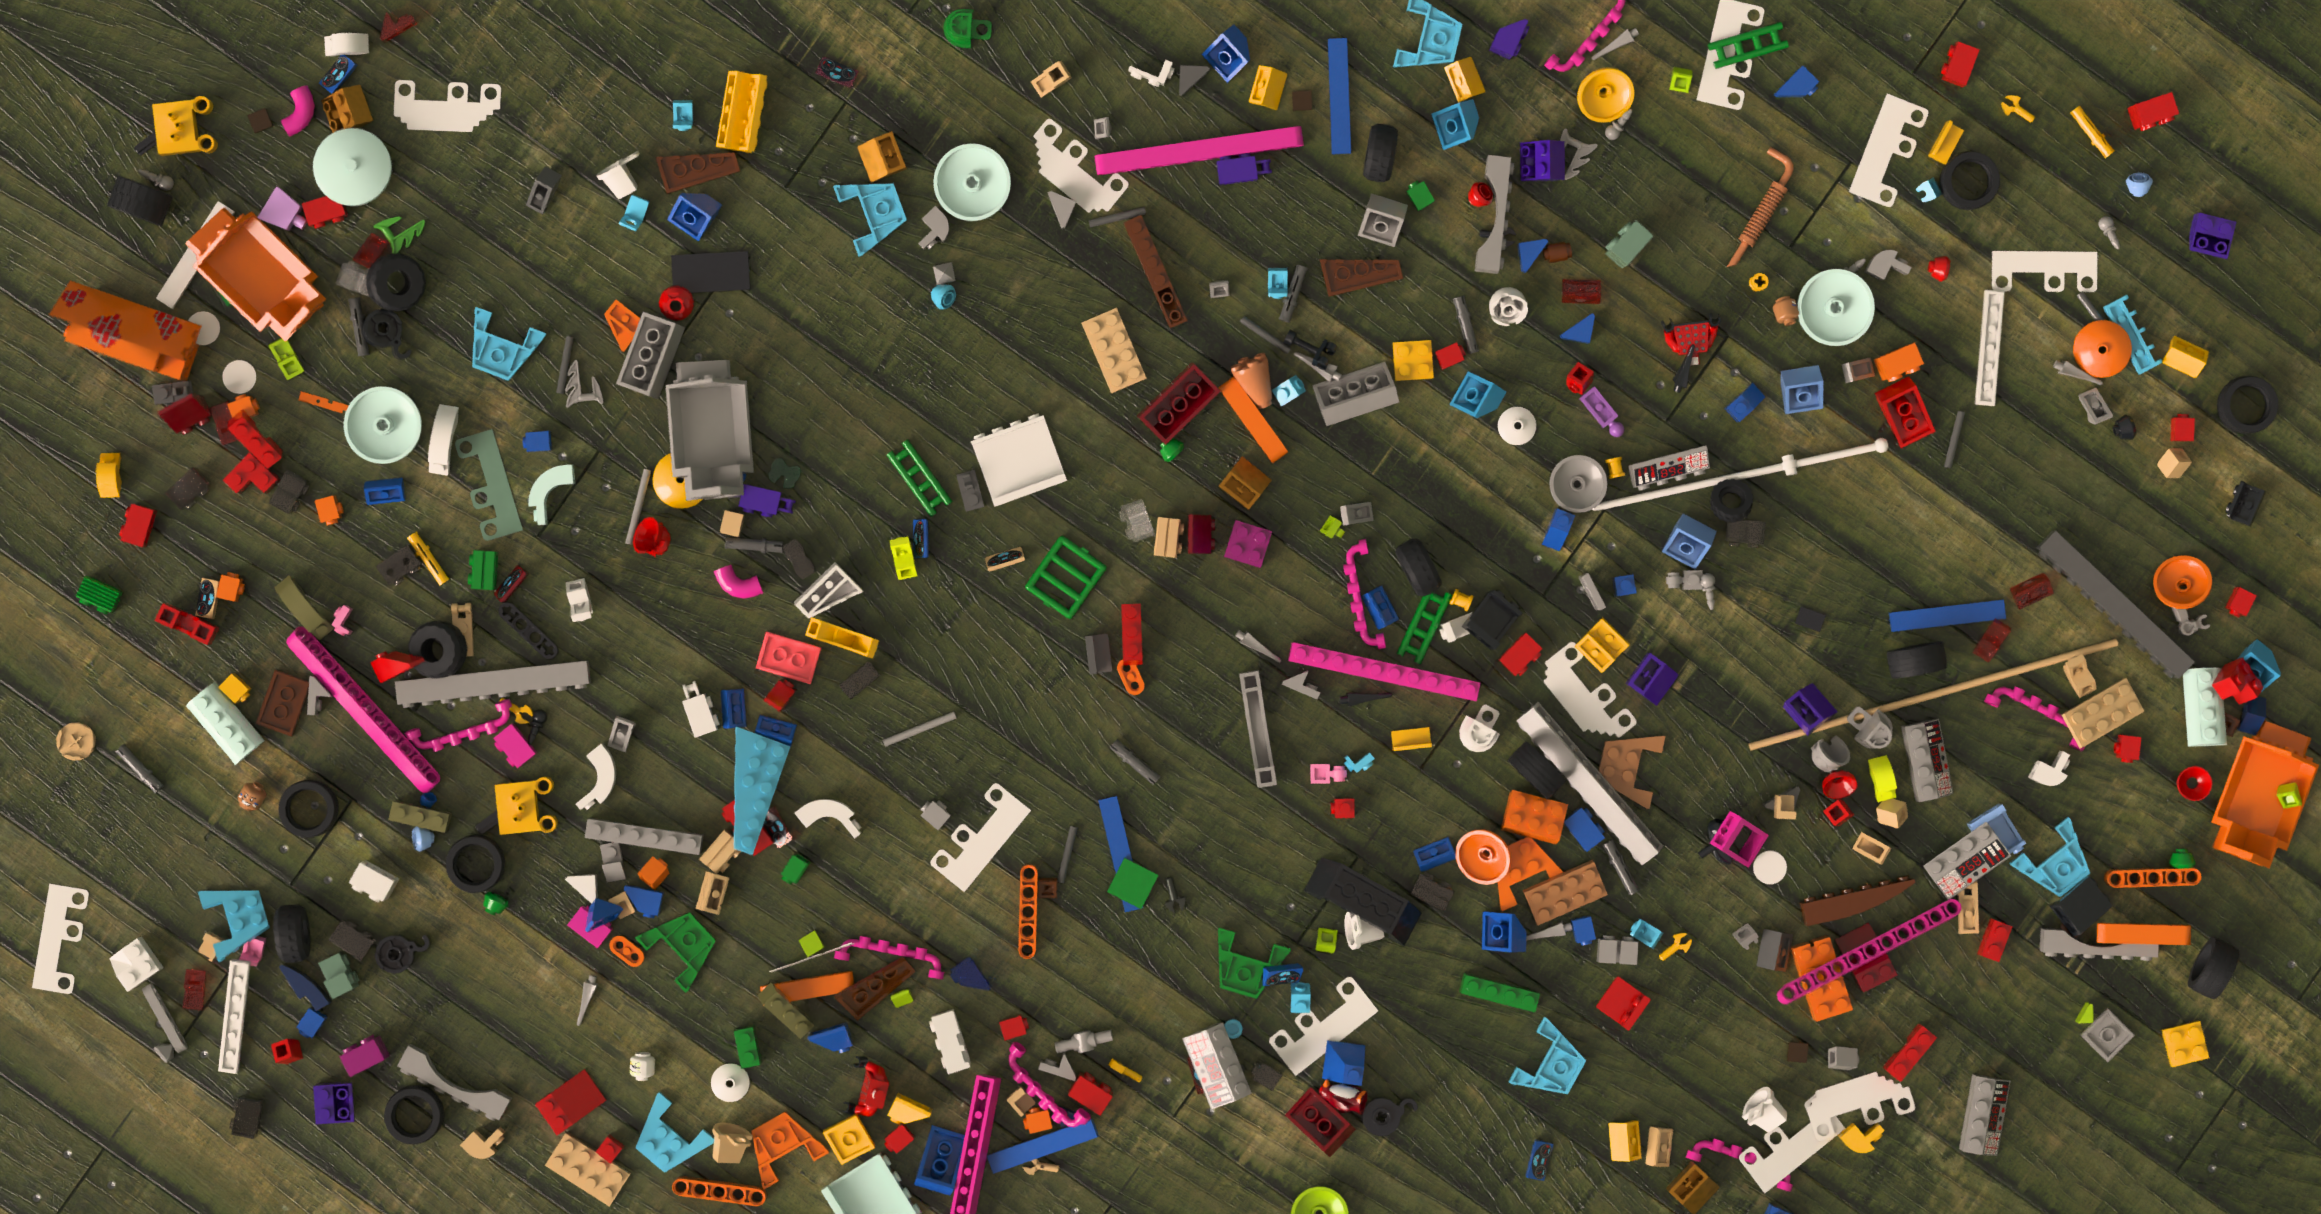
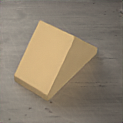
(1871, 848)

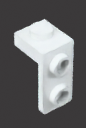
(1166, 72)
(1453, 629)

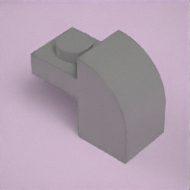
(938, 224)
(1883, 261)

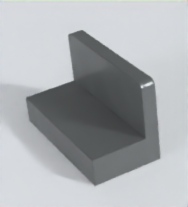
(1098, 653)
(1774, 950)

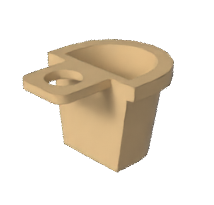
(730, 1142)

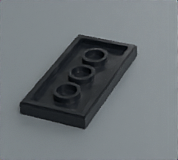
(711, 271)

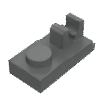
(171, 392)
(970, 490)

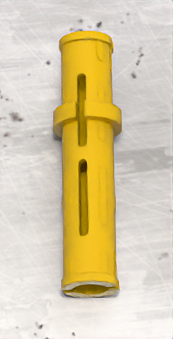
(2093, 133)
(414, 539)

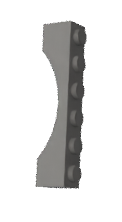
(1497, 175)
(1257, 729)
(644, 836)
(2058, 941)
(418, 1063)

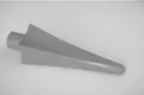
(1625, 38)
(2068, 369)
(1328, 374)
(1248, 640)
(1555, 930)
(588, 990)

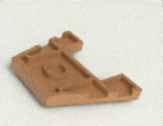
(1621, 762)

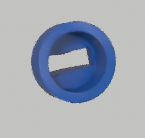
(428, 799)

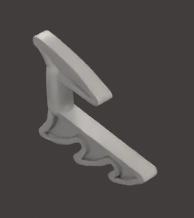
(1583, 150)
(576, 395)

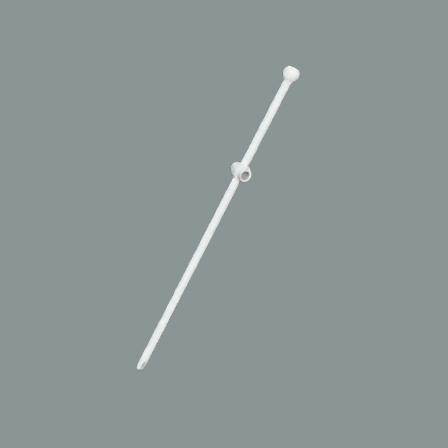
(1788, 465)

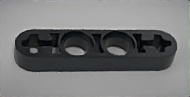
(530, 628)

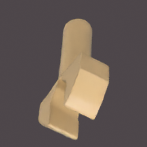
(1041, 1166)

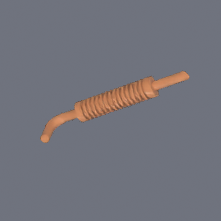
(1765, 209)

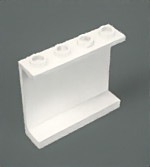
(1018, 460)

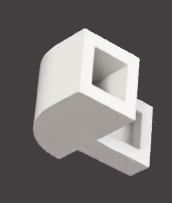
(346, 44)
(579, 600)
(2052, 774)

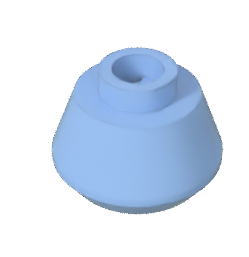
(2139, 184)
(422, 838)

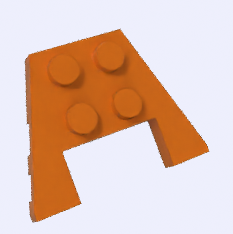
(1526, 861)
(778, 1138)

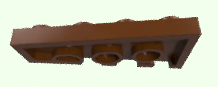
(691, 170)
(1352, 275)
(868, 992)

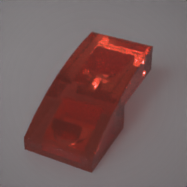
(221, 417)
(1991, 640)
(194, 989)

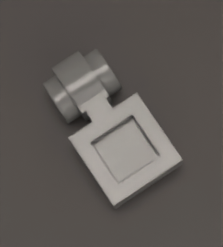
(1690, 580)

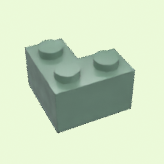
(338, 974)

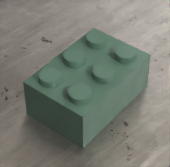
(1628, 244)

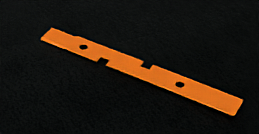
(311, 399)

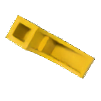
(842, 637)

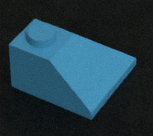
(1456, 123)
(1477, 396)
(2261, 662)

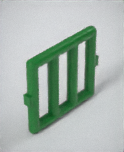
(1052, 556)

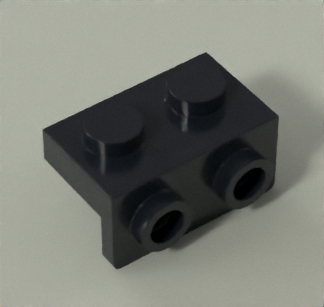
(2245, 503)

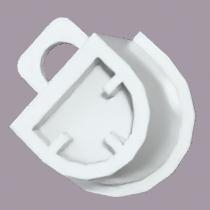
(619, 177)
(1477, 733)
(1360, 932)
(1764, 1110)

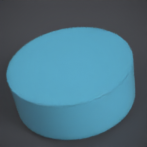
(1233, 1028)

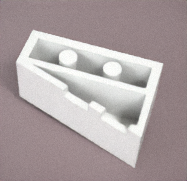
(828, 590)
(950, 1041)

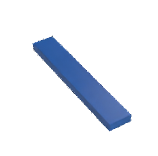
(1339, 96)
(1947, 615)
(1116, 836)
(1041, 1146)

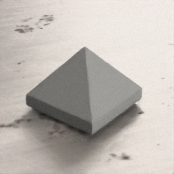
(1102, 128)
(944, 273)
(1219, 288)
(165, 1051)

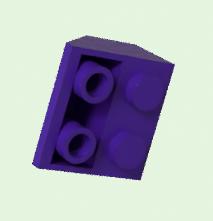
(1507, 39)
(1542, 160)
(2211, 235)
(1652, 678)
(1809, 708)
(333, 1102)

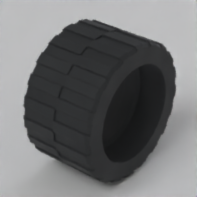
(140, 200)

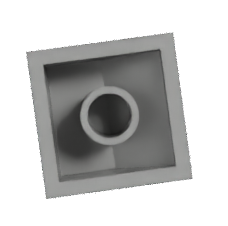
(1383, 220)

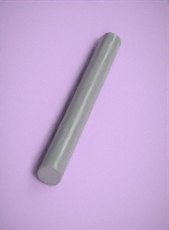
(638, 506)
(918, 729)

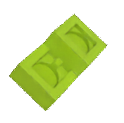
(286, 358)

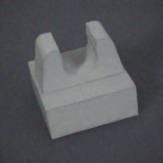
(1745, 936)

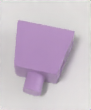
(282, 211)

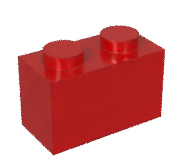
(1959, 64)
(323, 211)
(138, 525)
(1521, 654)
(1994, 940)

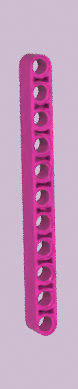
(1199, 150)
(363, 709)
(1860, 952)

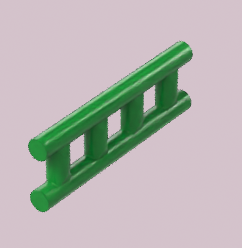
(1737, 39)
(907, 476)
(1414, 630)

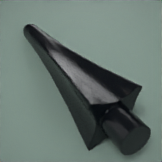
(1681, 376)
(1355, 698)

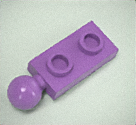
(1602, 411)

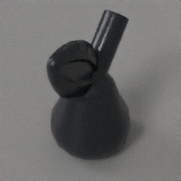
(1712, 828)

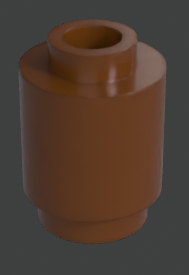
(1557, 252)

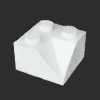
(373, 881)
(135, 964)

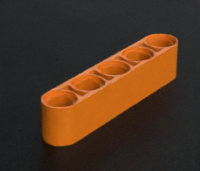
(1253, 419)
(2143, 877)
(1028, 920)
(2144, 933)
(815, 986)
(710, 1194)

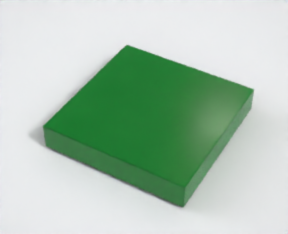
(1132, 883)

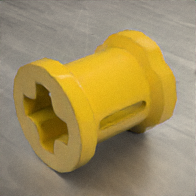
(1754, 286)
(1615, 467)
(1461, 599)

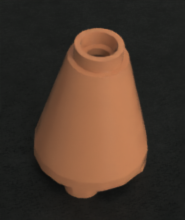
(1254, 379)

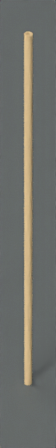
(1941, 692)

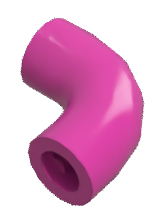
(303, 111)
(735, 586)

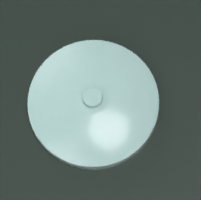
(352, 167)
(972, 182)
(1835, 307)
(382, 425)

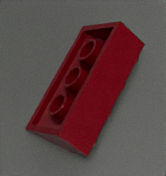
(1178, 403)

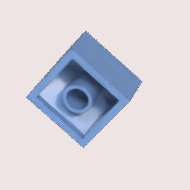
(1802, 389)
(1689, 541)

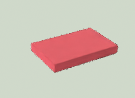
(788, 657)

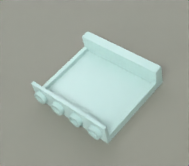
(870, 1190)

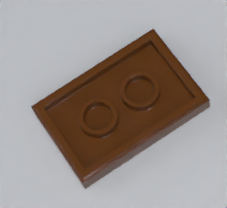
(283, 703)

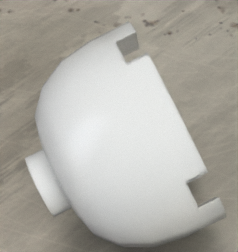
(1508, 306)

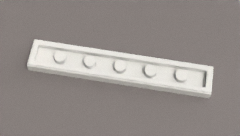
(184, 271)
(1989, 347)
(234, 1016)

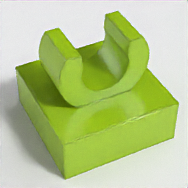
(1332, 528)

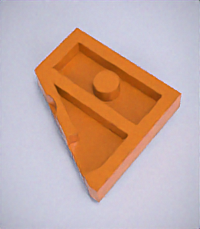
(622, 323)

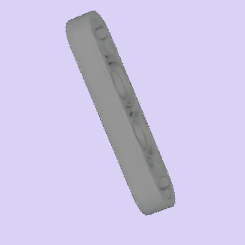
(164, 1018)

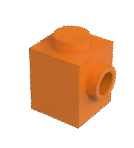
(246, 403)
(329, 510)
(230, 587)
(654, 872)
(1037, 1120)

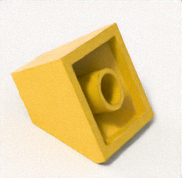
(907, 1110)

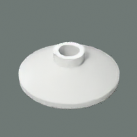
(1507, 429)
(734, 1073)

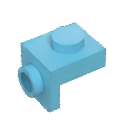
(683, 114)
(1277, 282)
(1288, 390)
(1365, 762)
(1646, 933)
(1300, 997)

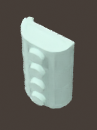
(2203, 708)
(225, 723)

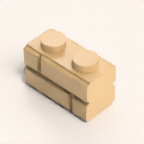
(1168, 537)
(720, 852)
(712, 893)

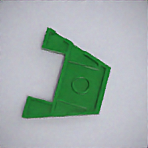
(687, 939)
(1244, 973)

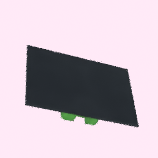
(1810, 619)

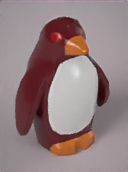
(1344, 1097)

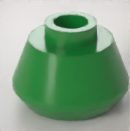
(1171, 449)
(2182, 859)
(494, 903)

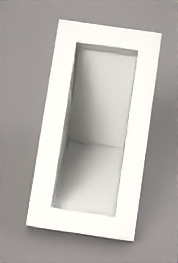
(585, 885)

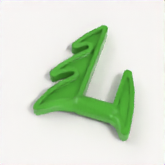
(397, 242)

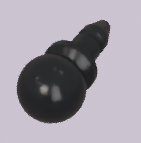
(539, 718)

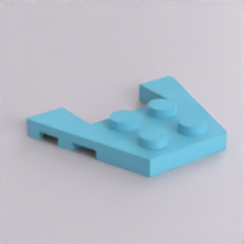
(1437, 40)
(881, 210)
(499, 355)
(2062, 868)
(244, 915)
(1558, 1067)
(663, 1144)

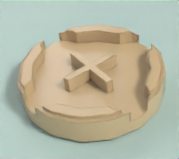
(76, 741)

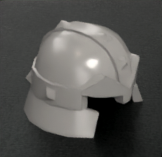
(1831, 756)

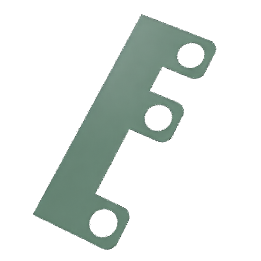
(497, 487)

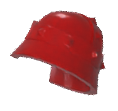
(651, 537)

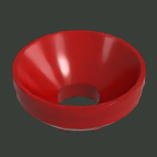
(679, 294)
(2203, 787)
(1839, 788)

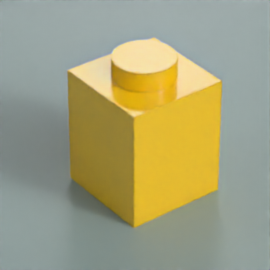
(235, 688)

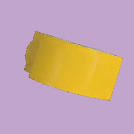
(108, 475)
(1860, 1142)

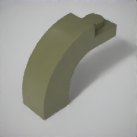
(302, 608)

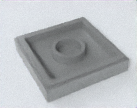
(1591, 591)
(2107, 1035)

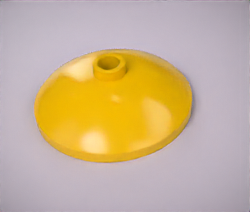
(1610, 103)
(668, 488)

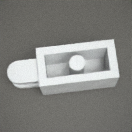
(699, 711)

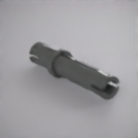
(1300, 272)
(355, 305)
(1463, 316)
(753, 544)
(1140, 766)
(140, 769)
(1620, 866)

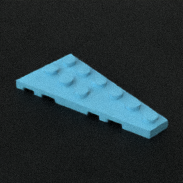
(756, 777)

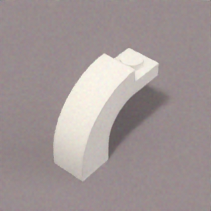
(441, 439)
(606, 773)
(829, 808)

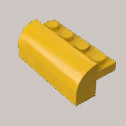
(741, 111)

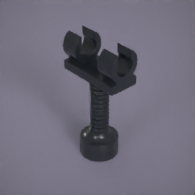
(1320, 361)

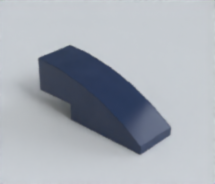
(305, 986)

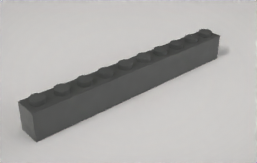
(2115, 605)

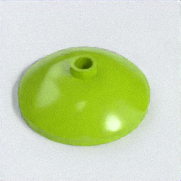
(1321, 1199)

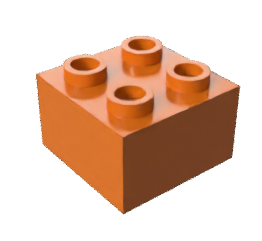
(1902, 360)

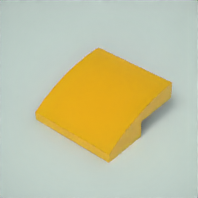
(1602, 645)

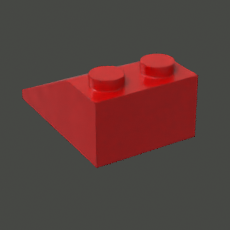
(1905, 411)
(570, 1102)

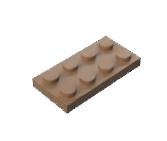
(1565, 892)

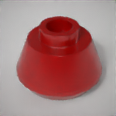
(1480, 194)
(1939, 268)

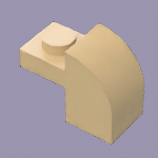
(1051, 79)
(2079, 675)
(481, 1148)

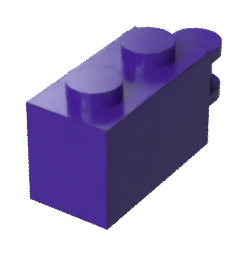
(1240, 169)
(763, 500)

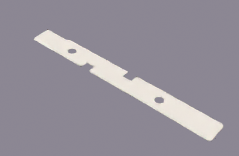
(806, 959)

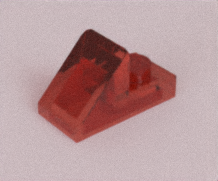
(391, 30)
(370, 250)

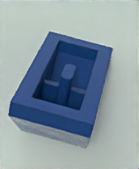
(1529, 252)
(1581, 331)
(601, 913)

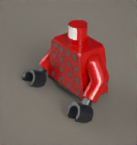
(1682, 336)
(872, 1091)

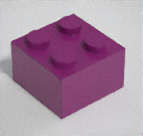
(1247, 544)
(364, 1056)

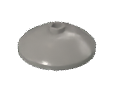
(1592, 483)

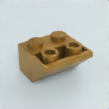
(347, 109)
(881, 157)
(1245, 483)
(1692, 1188)

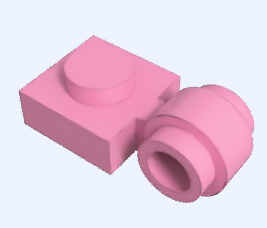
(1321, 773)

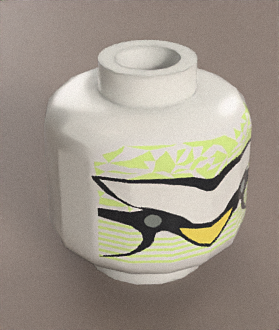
(642, 1066)

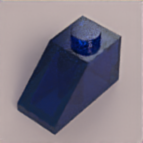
(969, 975)

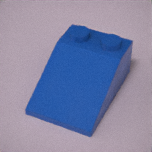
(940, 1161)

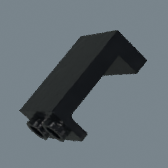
(1492, 619)
(2081, 906)

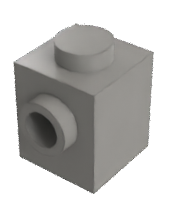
(935, 813)
(1843, 1058)

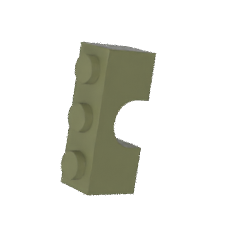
(420, 817)
(785, 1011)

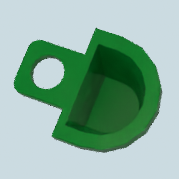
(961, 28)

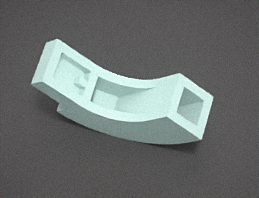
(544, 485)

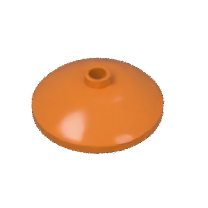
(2104, 334)
(2181, 572)
(1479, 865)

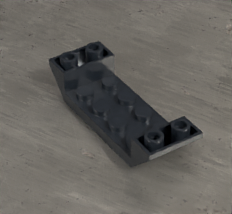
(1364, 898)

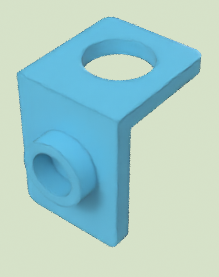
(635, 212)

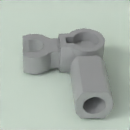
(2186, 626)

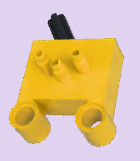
(177, 129)
(518, 808)

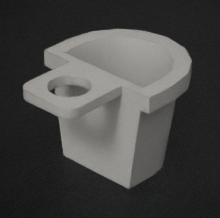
(1874, 730)

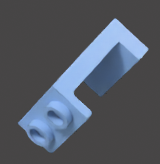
(2002, 826)

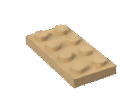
(1113, 350)
(2102, 712)
(587, 1169)

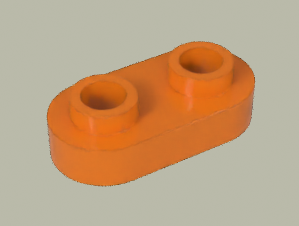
(1131, 676)
(626, 952)

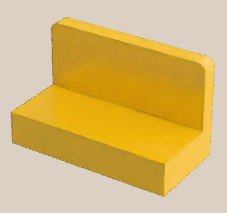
(1464, 79)
(1268, 87)
(1946, 142)
(2185, 357)
(1411, 739)
(1625, 1141)

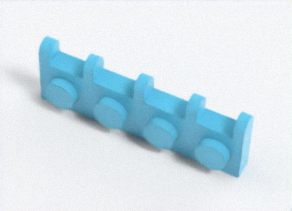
(2140, 355)

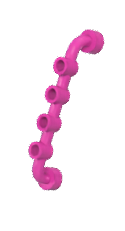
(1589, 43)
(1357, 605)
(2034, 703)
(456, 737)
(901, 950)
(1034, 1088)
(1735, 1152)

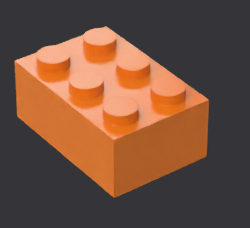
(1534, 817)

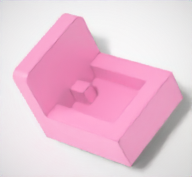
(341, 615)
(253, 950)

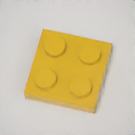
(1413, 360)
(2185, 1043)
(849, 1139)

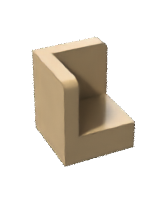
(2174, 463)
(732, 523)
(1784, 807)
(1892, 813)
(624, 901)
(207, 946)
(1020, 1100)

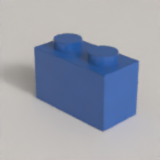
(1583, 828)

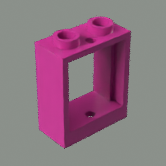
(1734, 824)

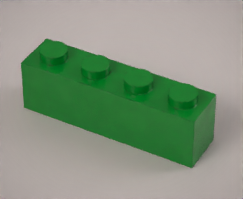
(1499, 992)

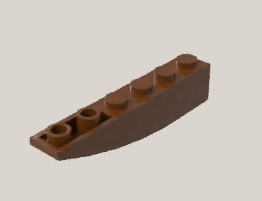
(1155, 271)
(1851, 902)

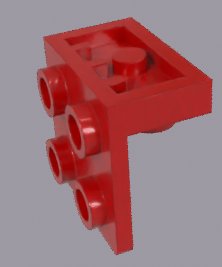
(1623, 1003)

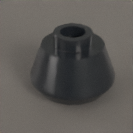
(2125, 428)

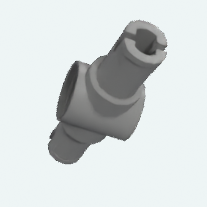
(1084, 1041)

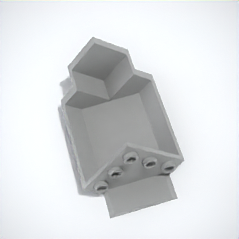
(709, 429)

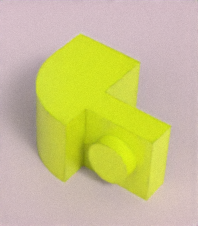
(903, 558)
(1883, 778)

